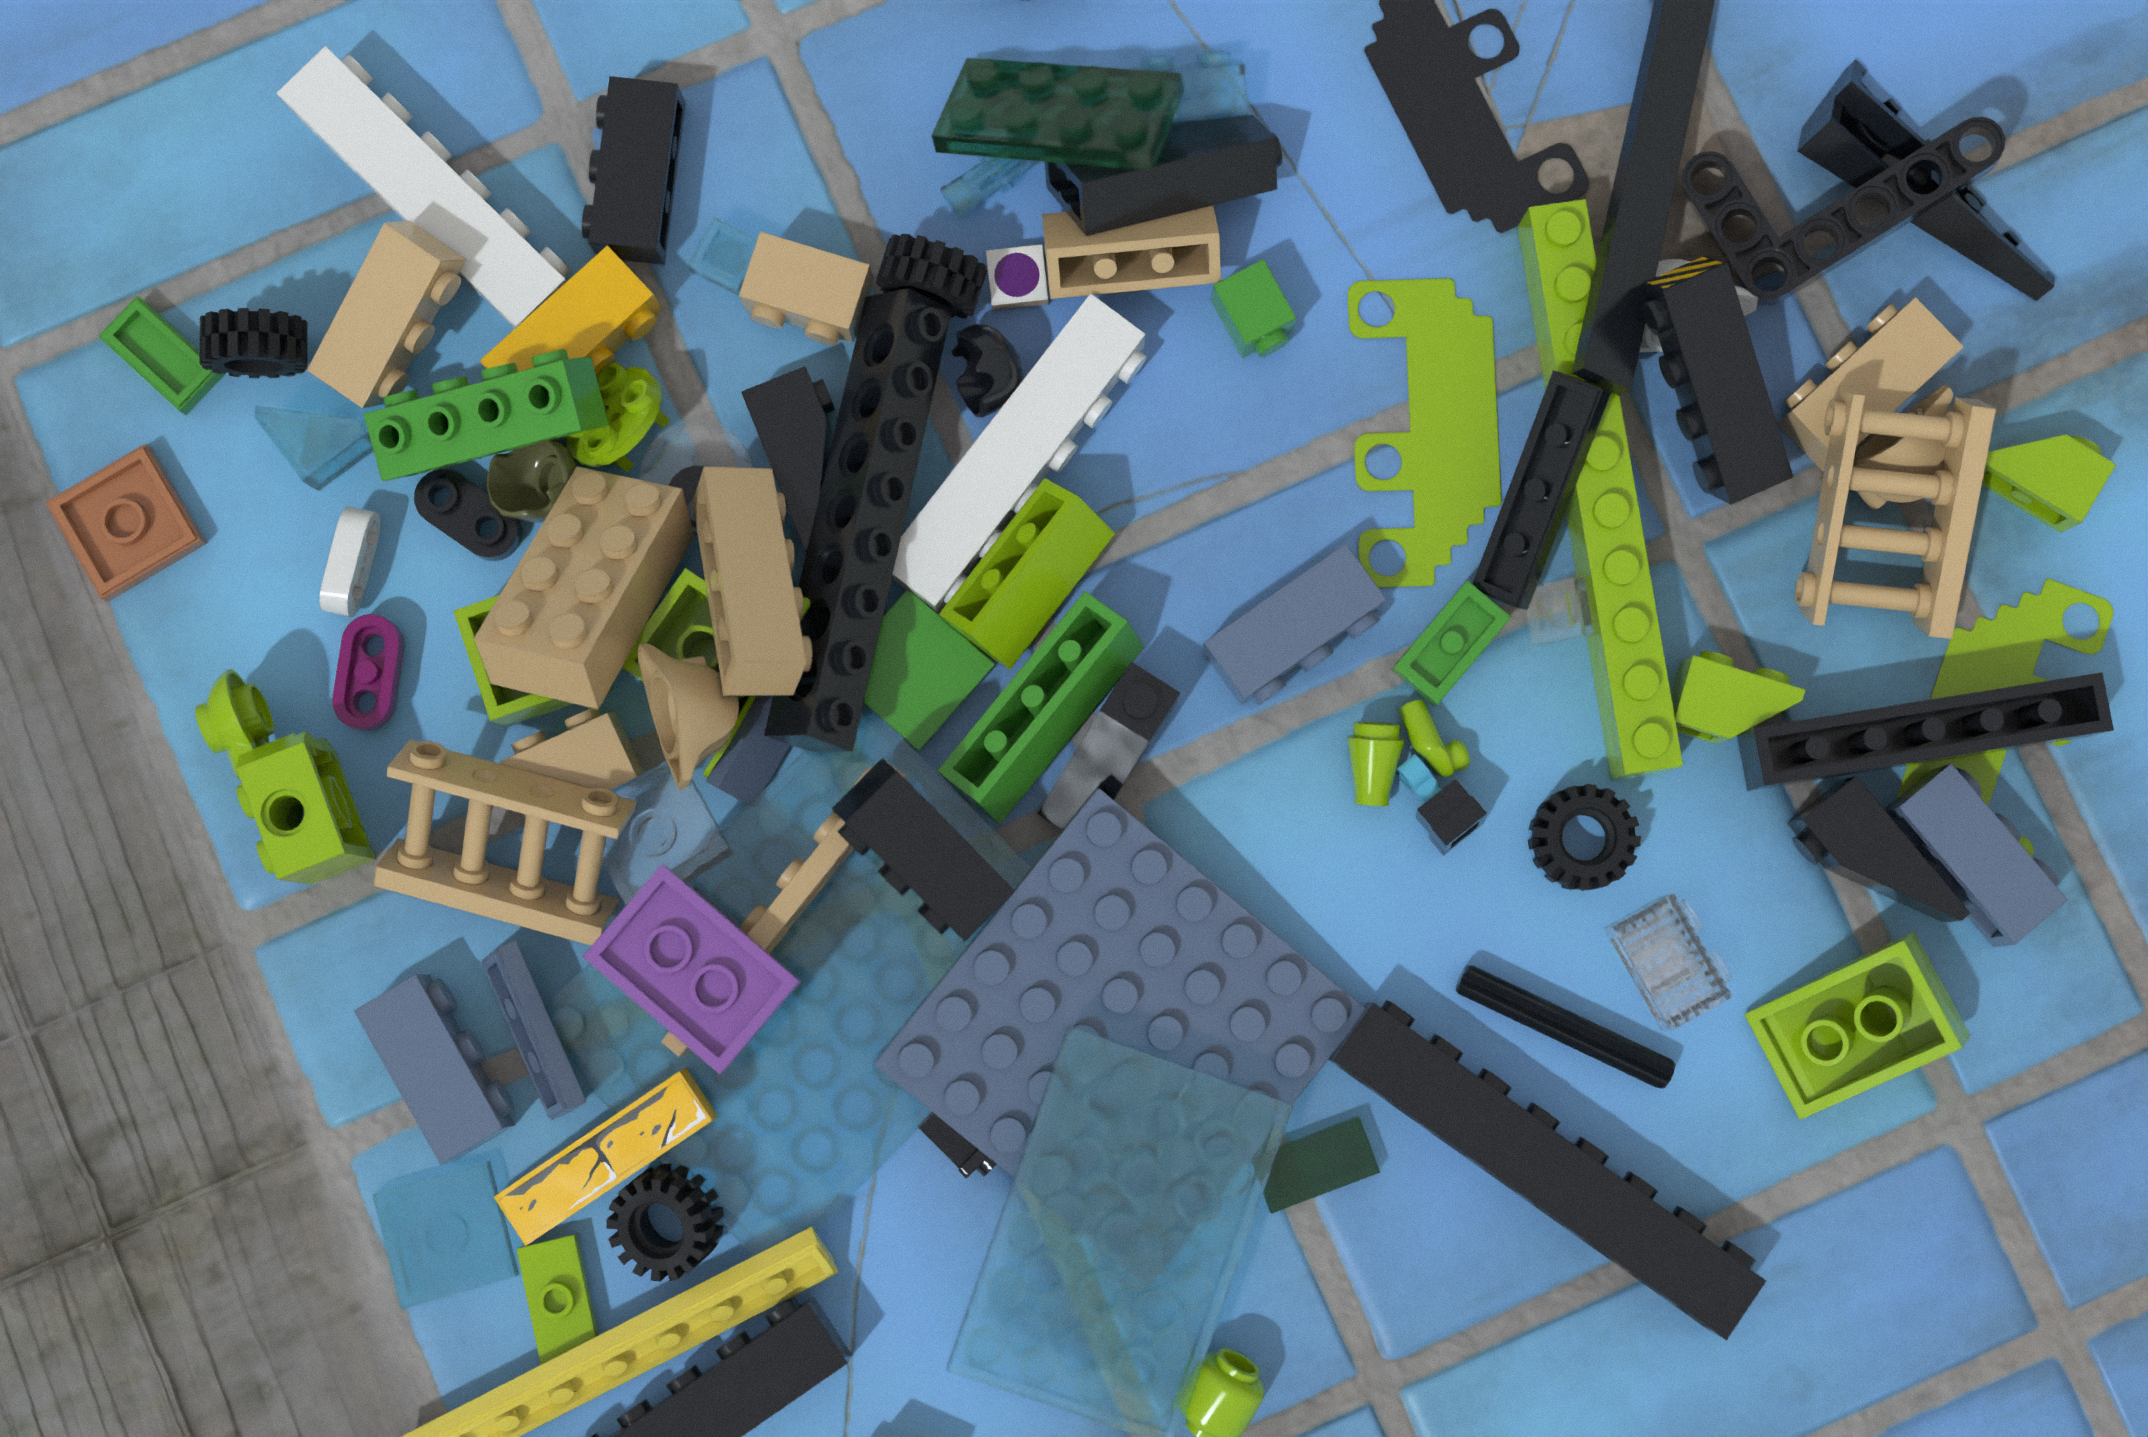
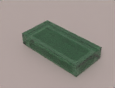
(1319, 1164)

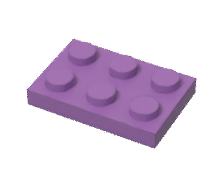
(692, 969)

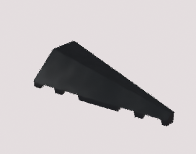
(1862, 137)

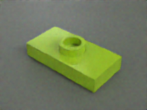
(557, 1295)

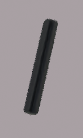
(1565, 1026)

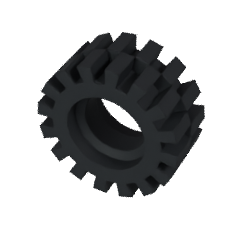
(932, 271)
(253, 343)
(1618, 830)
(641, 1239)

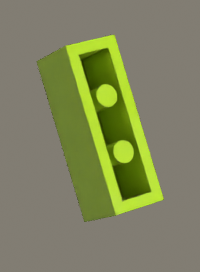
(1027, 573)

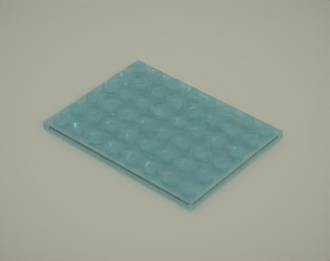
(803, 1102)

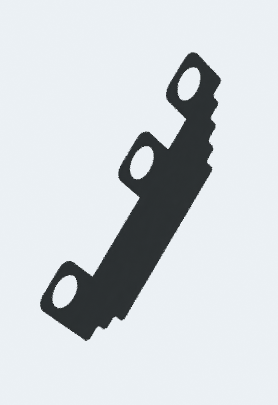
(1434, 93)

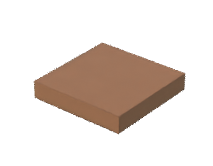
(126, 523)

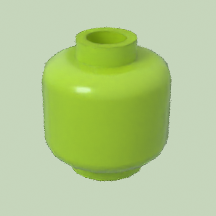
(1224, 1395)

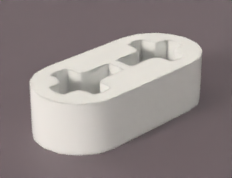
(350, 561)

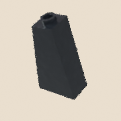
(1196, 168)

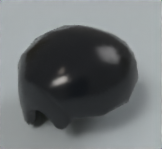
(991, 369)

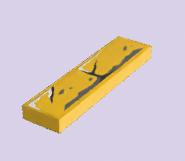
(605, 1156)

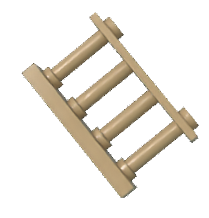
(1942, 546)
(490, 889)

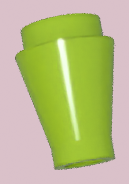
(1374, 760)

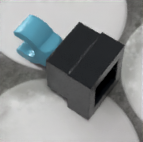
(1447, 812)

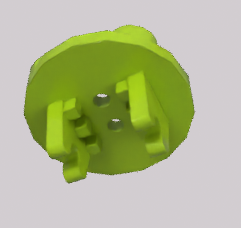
(631, 406)

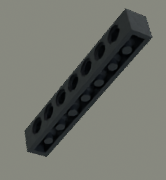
(862, 516)

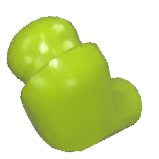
(1428, 743)

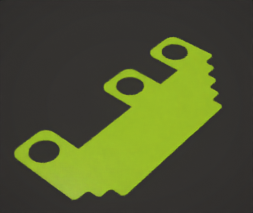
(1453, 432)
(2005, 655)

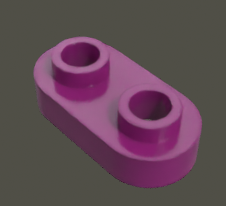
(363, 673)

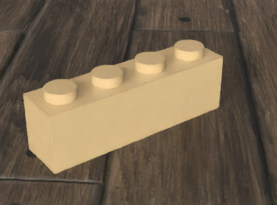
(750, 582)

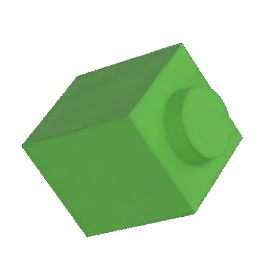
(1254, 310)

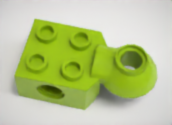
(281, 783)

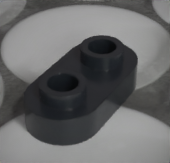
(465, 515)

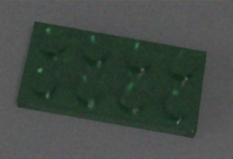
(1059, 113)

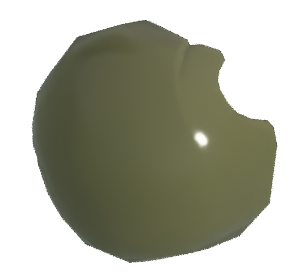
(529, 480)

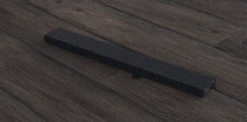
(1642, 193)

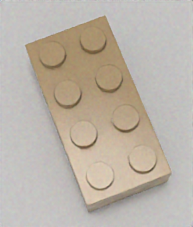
(585, 587)

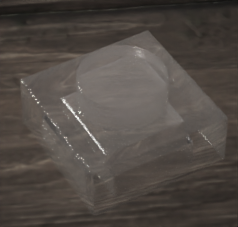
(1559, 612)

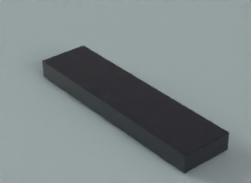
(1541, 489)

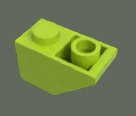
(1721, 701)

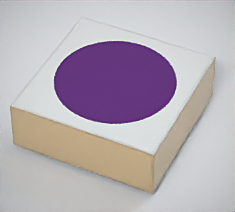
(1017, 277)

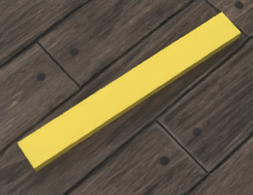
(641, 1342)

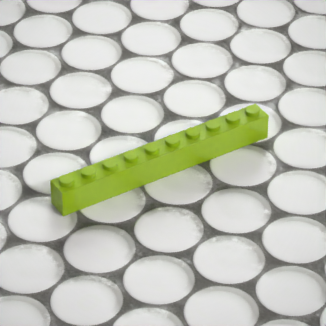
(1603, 512)

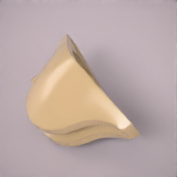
(1904, 453)
(686, 709)

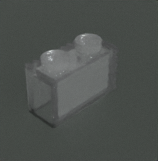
(1669, 961)

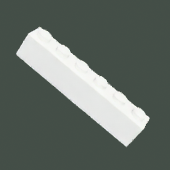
(421, 186)
(1018, 450)

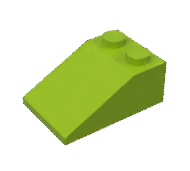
(1858, 1026)

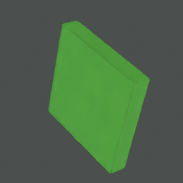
(921, 670)

